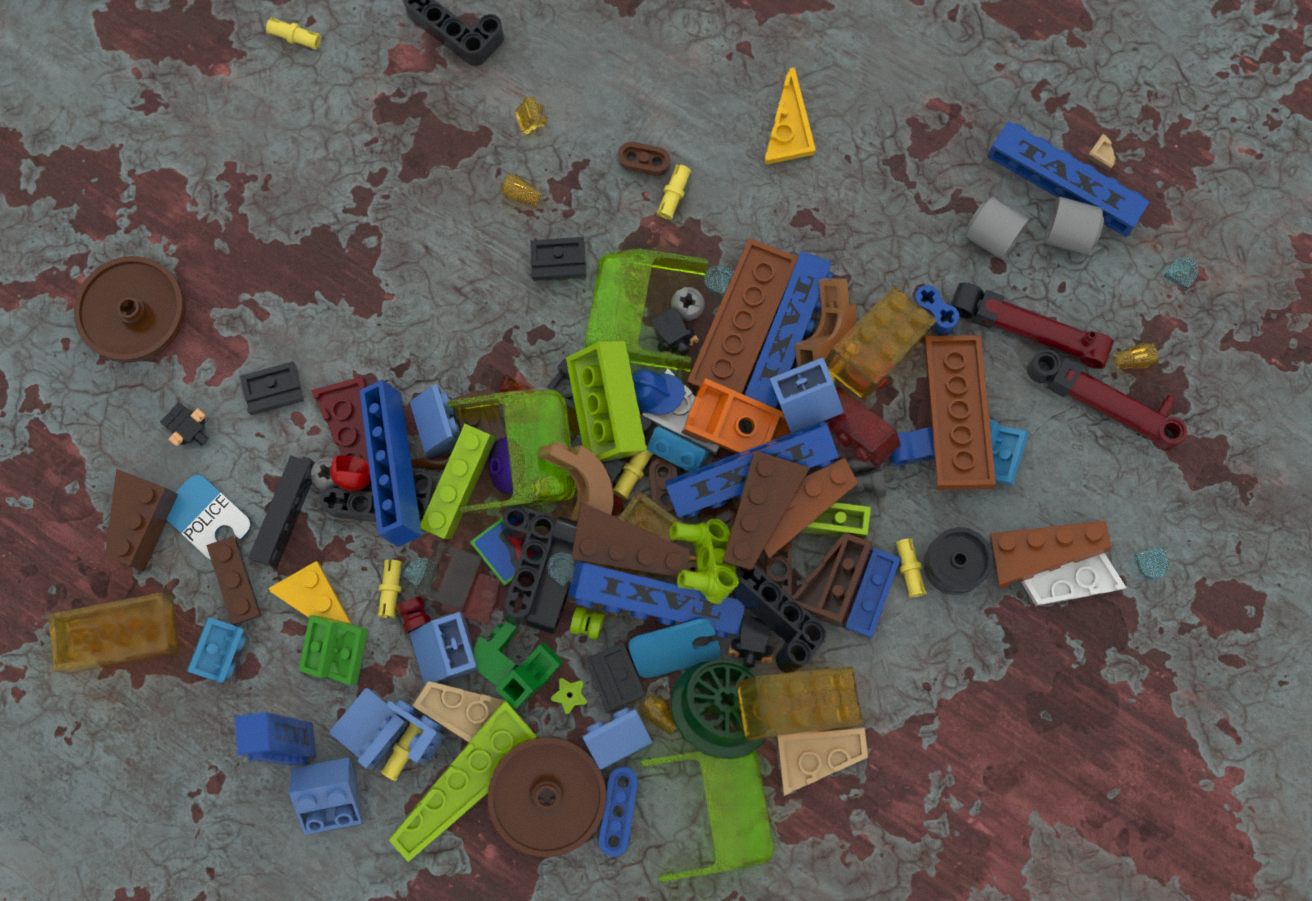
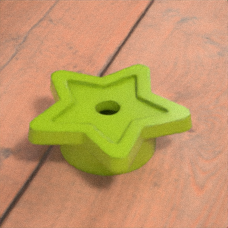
(569, 703)

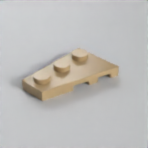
(455, 708)
(817, 755)

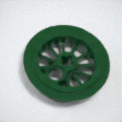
(690, 721)

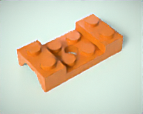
(717, 414)

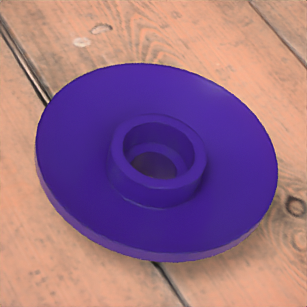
(500, 466)

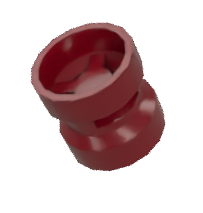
(413, 614)

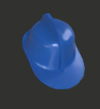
(657, 392)

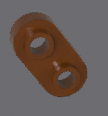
(645, 157)
(657, 483)

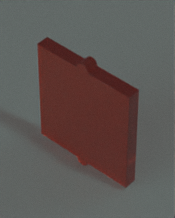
(480, 599)

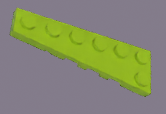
(462, 782)

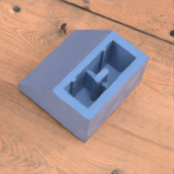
(807, 395)
(434, 422)
(444, 649)
(617, 738)
(325, 796)

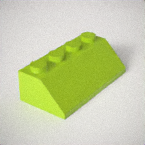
(606, 401)

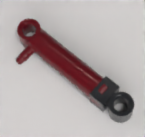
(991, 310)
(1070, 380)

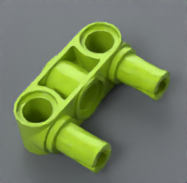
(714, 578)

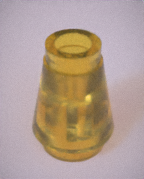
(520, 190)
(1138, 356)
(657, 712)

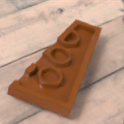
(811, 500)
(1036, 550)

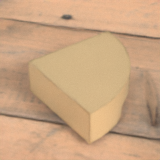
(1103, 153)

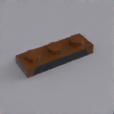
(233, 580)

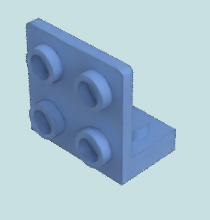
(369, 728)
(423, 745)

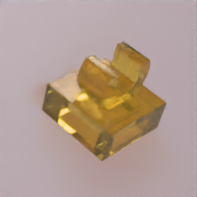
(529, 115)

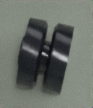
(954, 545)

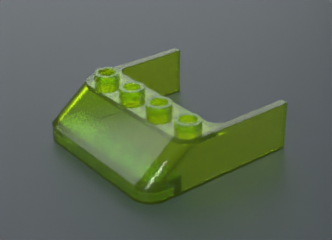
(621, 301)
(531, 421)
(735, 812)

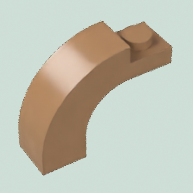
(836, 321)
(587, 472)

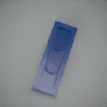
(872, 593)

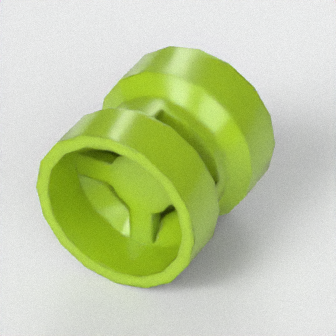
(580, 623)

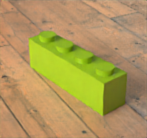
(457, 482)
(841, 519)

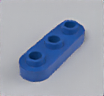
(615, 825)

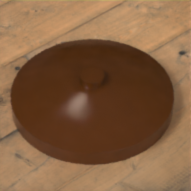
(129, 309)
(546, 796)

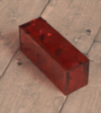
(863, 430)

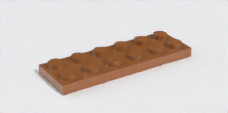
(744, 317)
(959, 413)

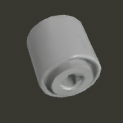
(1074, 226)
(996, 227)

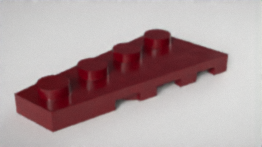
(343, 412)

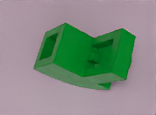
(489, 656)
(530, 676)

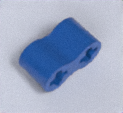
(937, 309)
(914, 447)

